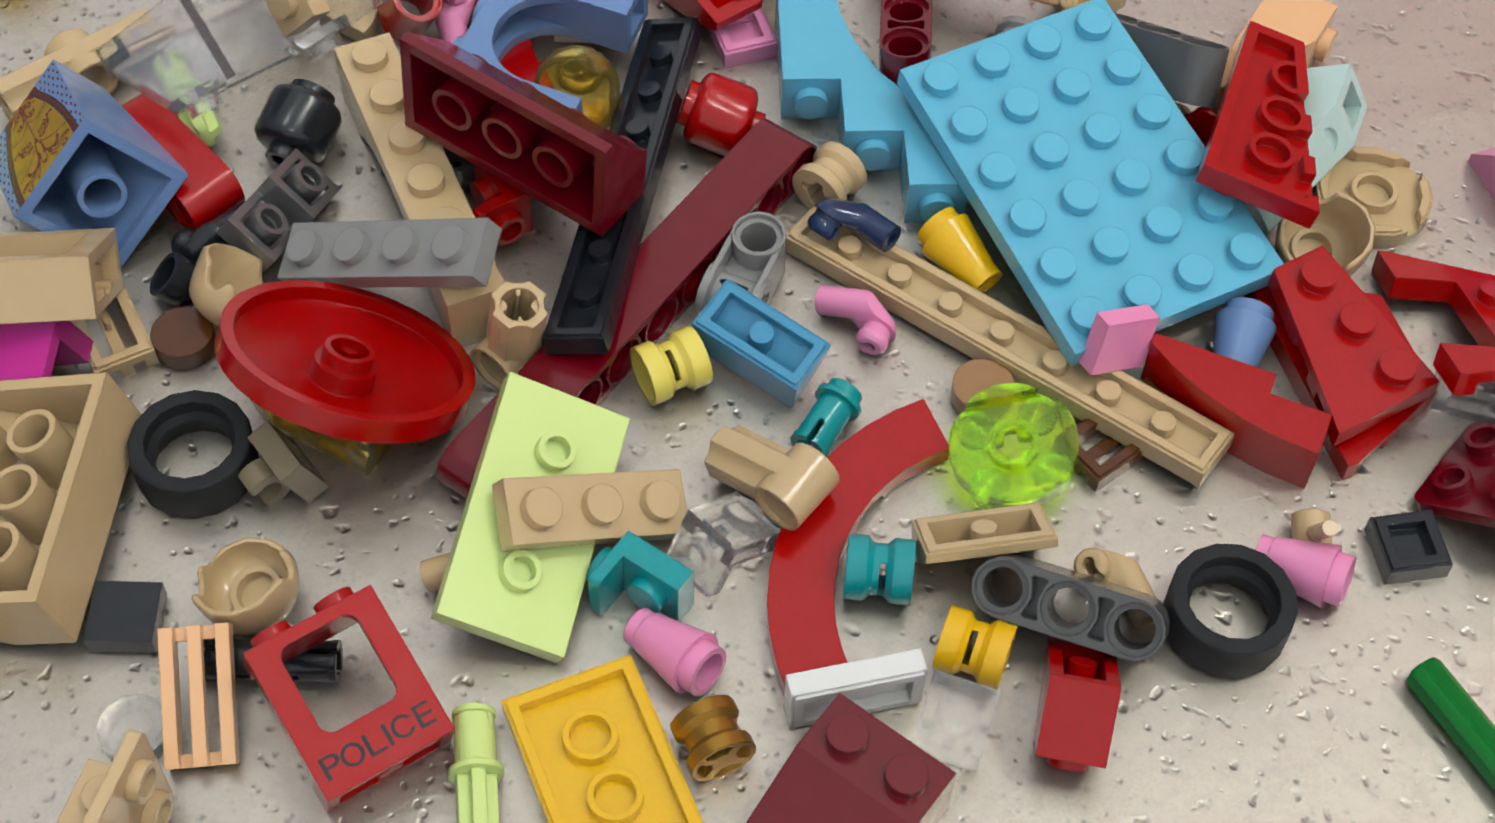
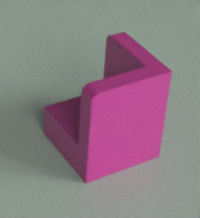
(37, 347)

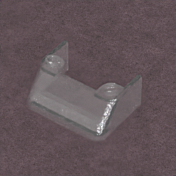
(200, 48)

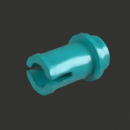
(835, 406)

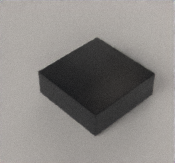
(1408, 547)
(125, 616)

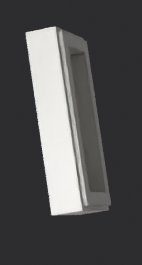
(870, 683)

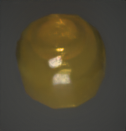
(584, 74)

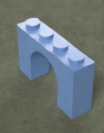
(506, 23)

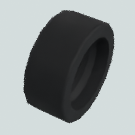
(182, 415)
(1248, 571)

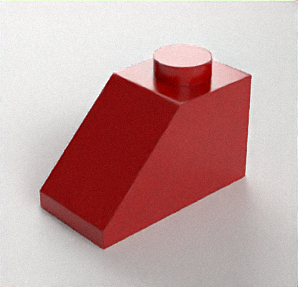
(1076, 706)

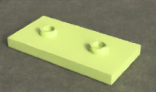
(528, 594)

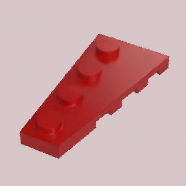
(1263, 131)

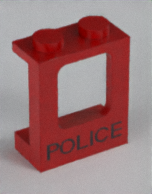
(375, 744)

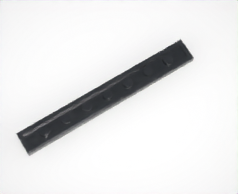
(599, 266)

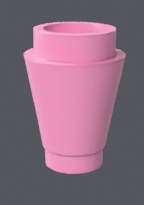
(1315, 569)
(677, 651)

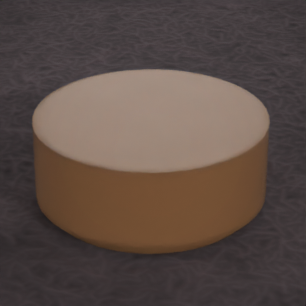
(975, 377)

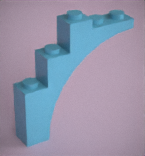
(831, 77)

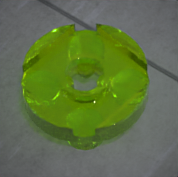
(1034, 418)

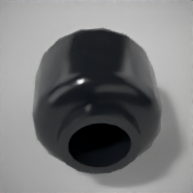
(300, 118)

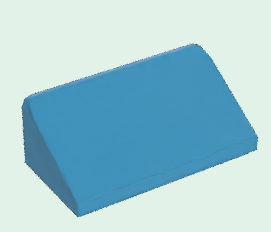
(760, 343)

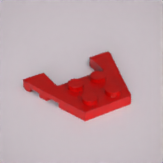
(1469, 295)

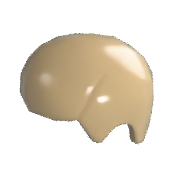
(1341, 228)
(219, 276)
(248, 585)

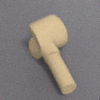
(1313, 525)

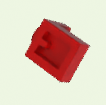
(501, 204)

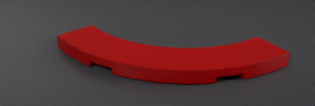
(807, 559)

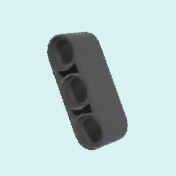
(1183, 63)
(1037, 609)

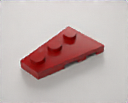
(1350, 349)

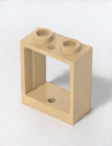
(58, 275)

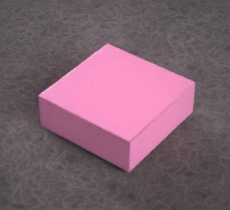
(745, 40)
(1119, 339)

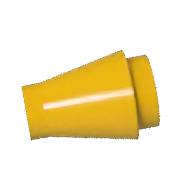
(958, 250)

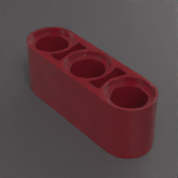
(904, 35)

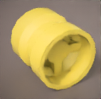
(671, 365)

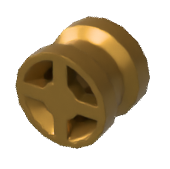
(712, 737)

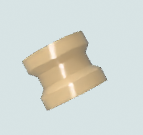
(832, 174)

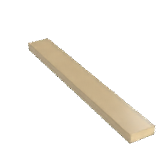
(990, 330)

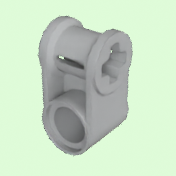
(741, 263)

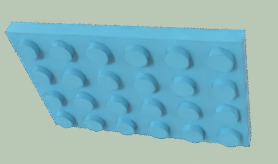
(1086, 174)

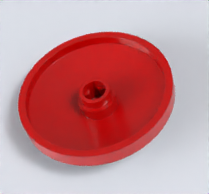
(344, 361)

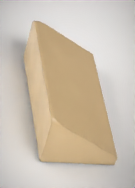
(982, 533)

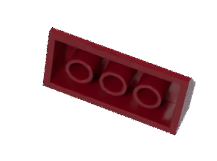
(519, 133)

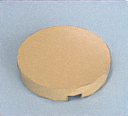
(1387, 188)

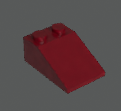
(856, 773)

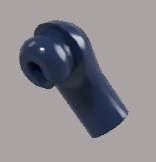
(858, 218)

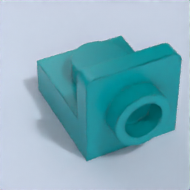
(645, 573)

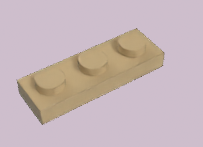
(588, 508)

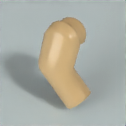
(1118, 570)

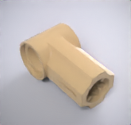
(512, 332)
(780, 480)

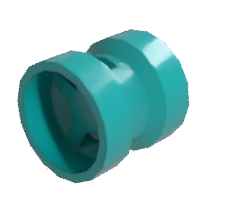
(863, 569)

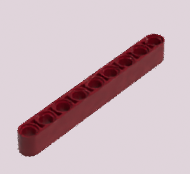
(663, 281)

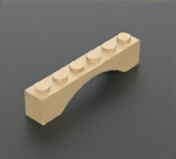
(414, 168)

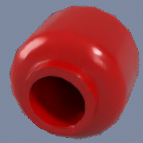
(718, 113)

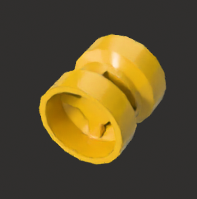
(989, 652)

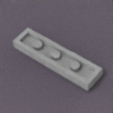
(393, 252)

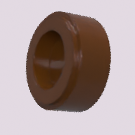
(183, 338)

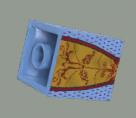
(84, 162)

